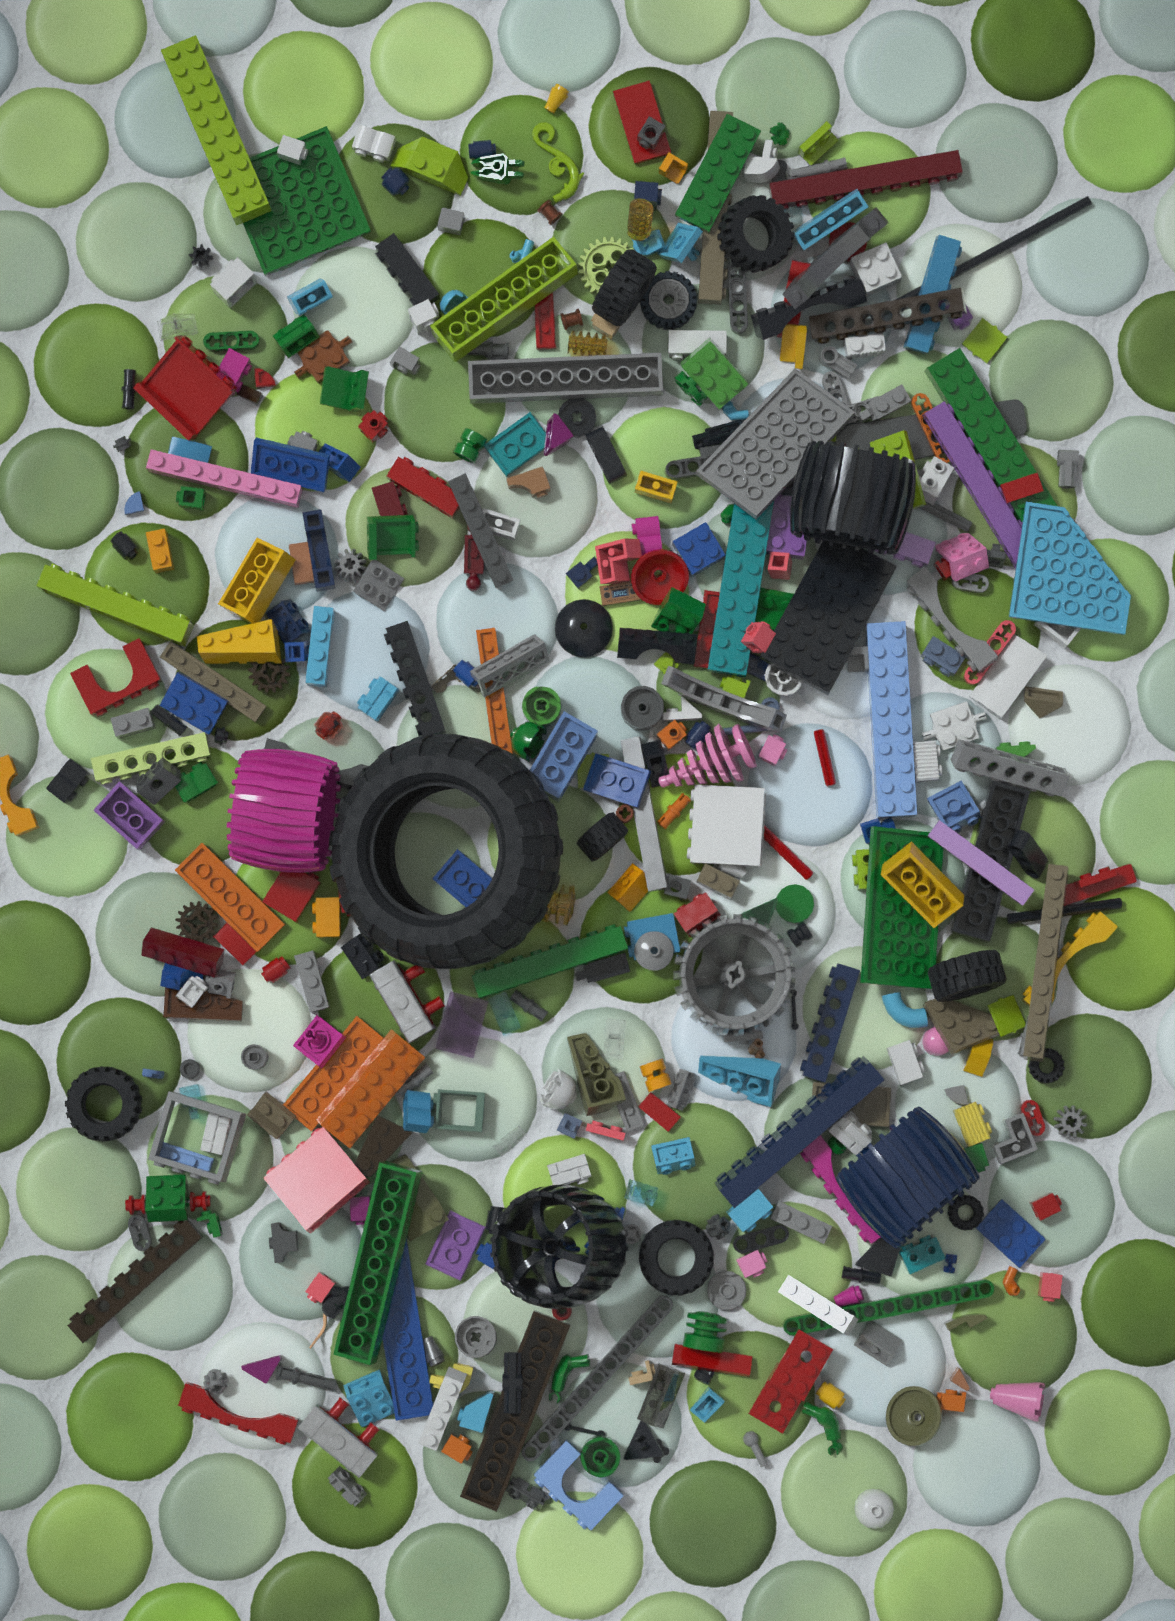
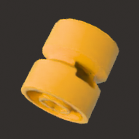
(657, 1082)

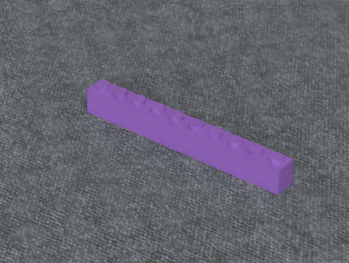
(976, 478)

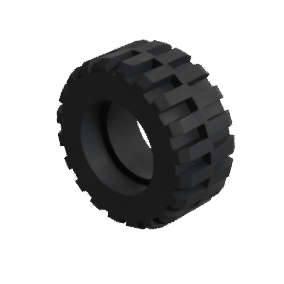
(776, 224)
(624, 287)
(967, 975)
(84, 1085)
(676, 1284)

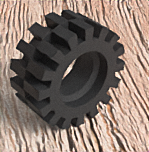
(1054, 1074)
(977, 1216)

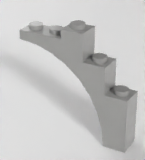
(723, 701)

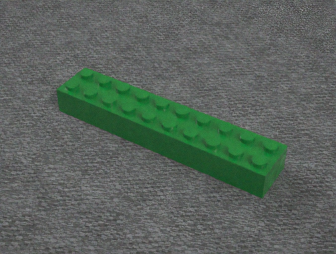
(984, 424)
(377, 1263)

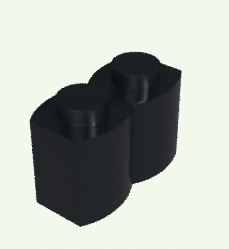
(68, 781)

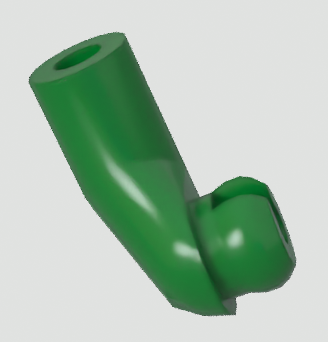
(726, 514)

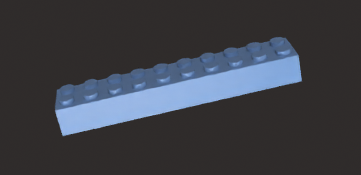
(891, 720)

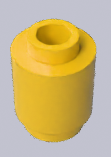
(830, 1395)

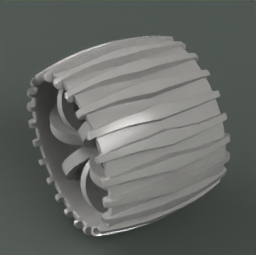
(781, 966)

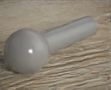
(751, 1440)

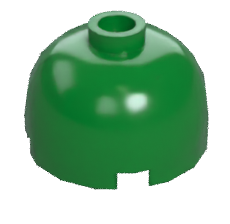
(527, 740)

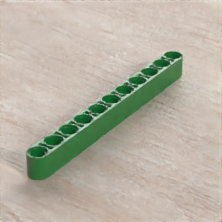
(898, 1308)

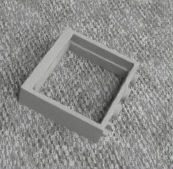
(230, 1147)

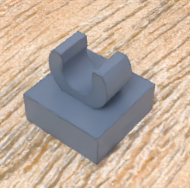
(569, 1125)

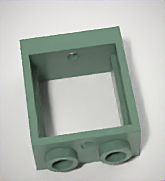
(479, 1114)

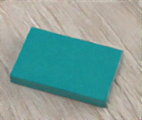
(517, 444)

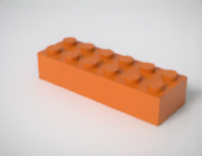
(370, 1088)

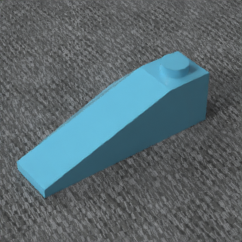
(750, 1076)

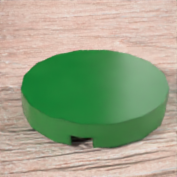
(794, 903)

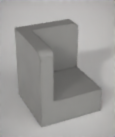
(451, 221)
(858, 660)

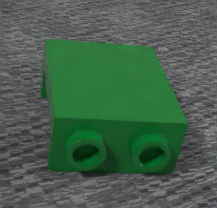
(391, 535)

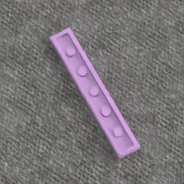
(980, 863)

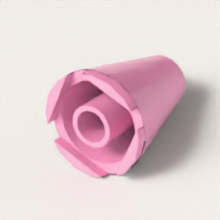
(1020, 1398)

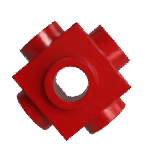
(370, 431)

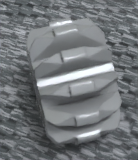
(344, 562)
(1073, 1115)

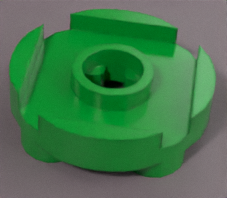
(689, 387)

